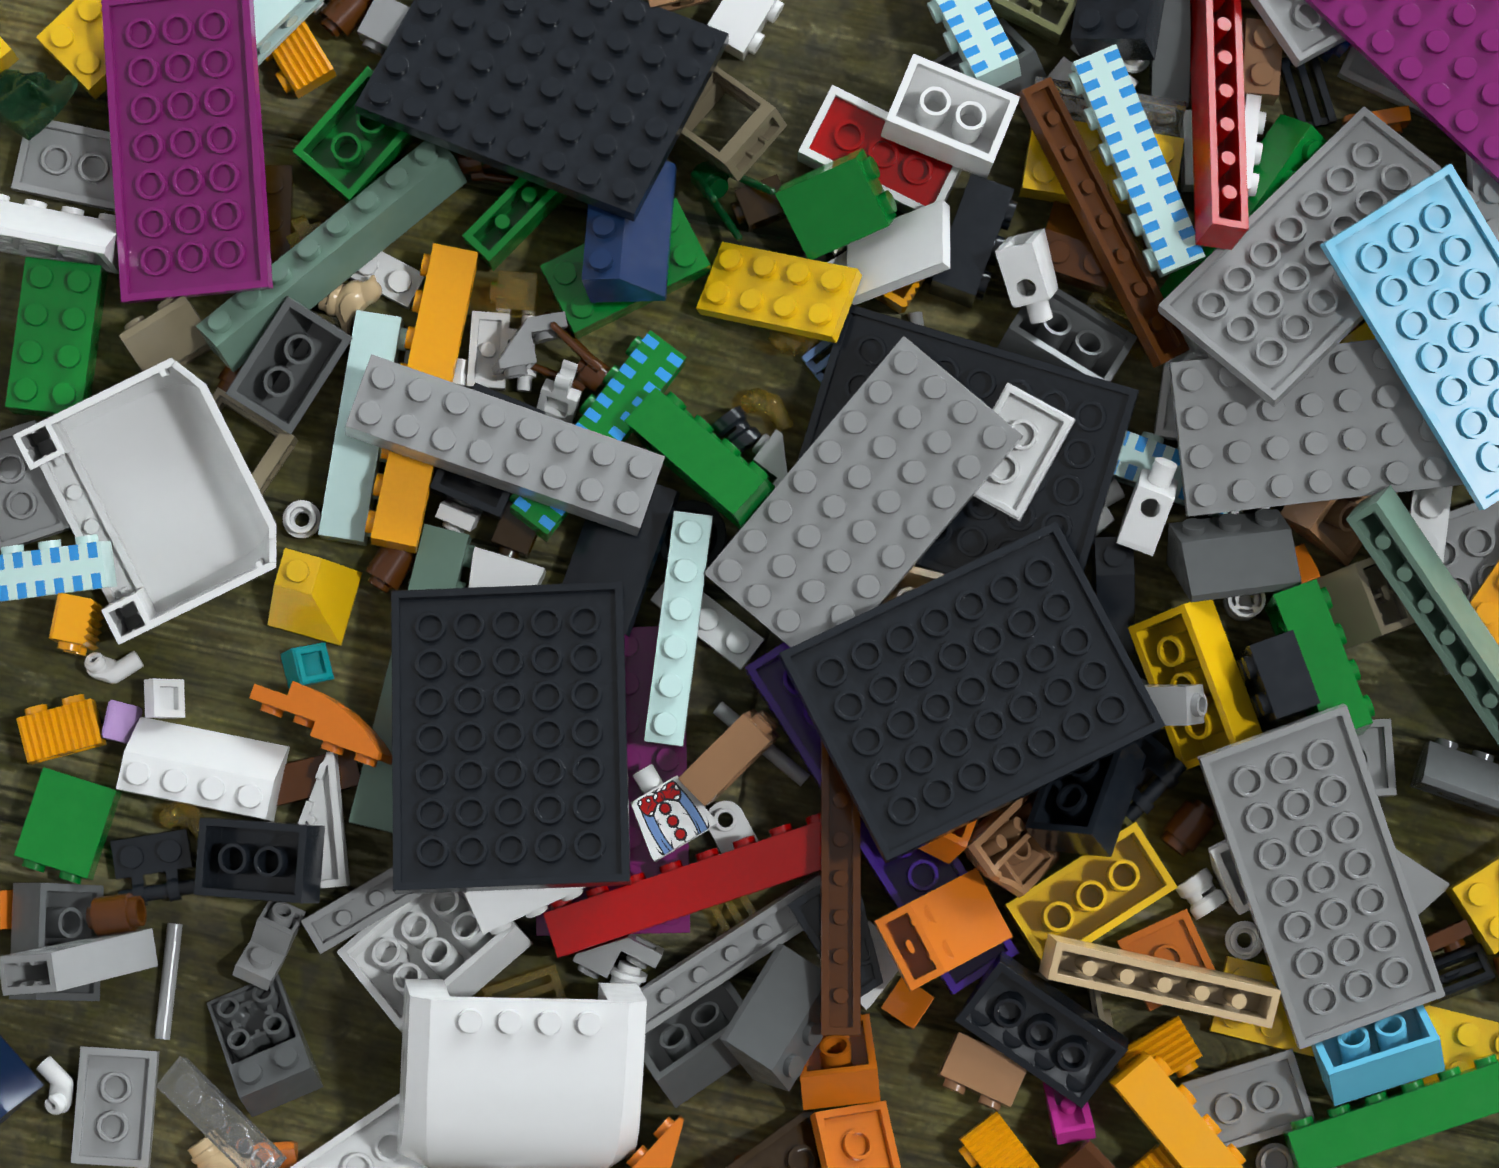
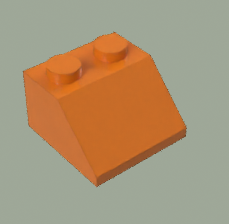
(841, 1071)

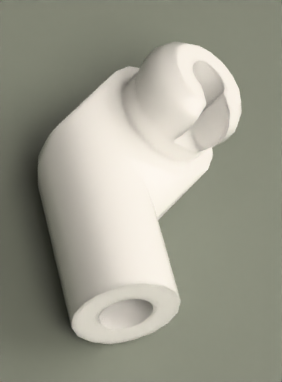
(111, 670)
(60, 1089)

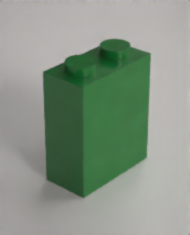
(837, 204)
(67, 825)

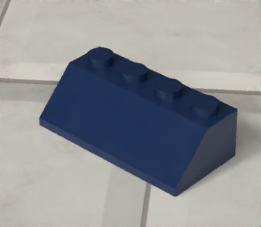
(628, 257)

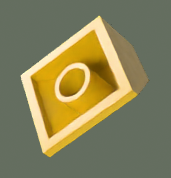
(313, 597)

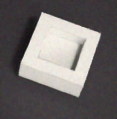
(457, 517)
(164, 698)

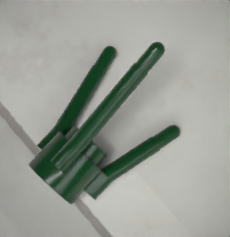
(714, 184)

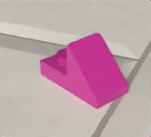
(1067, 1120)

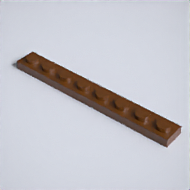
(1101, 220)
(839, 906)

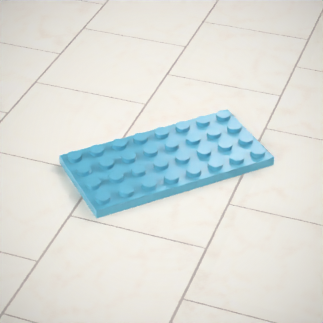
(1431, 297)

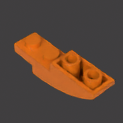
(328, 719)

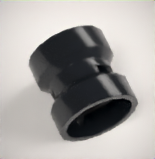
(744, 436)

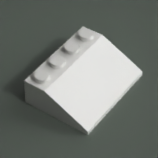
(58, 235)
(429, 940)

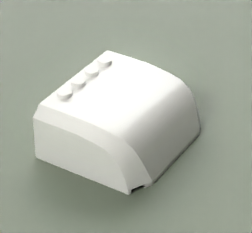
(164, 486)
(520, 1078)

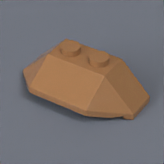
(1007, 851)

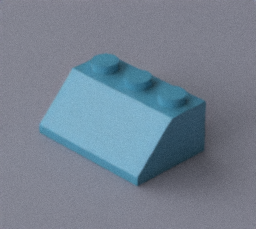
(1379, 1056)

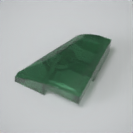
(32, 100)

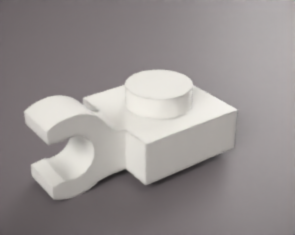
(558, 397)

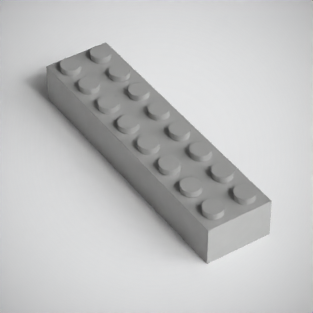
(503, 445)

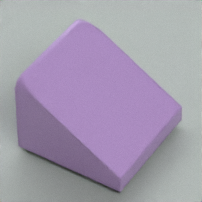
(120, 721)

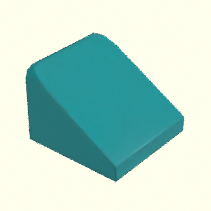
(307, 664)

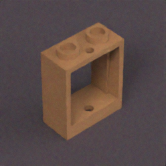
(730, 755)

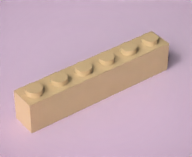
(1159, 980)

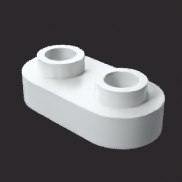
(737, 830)

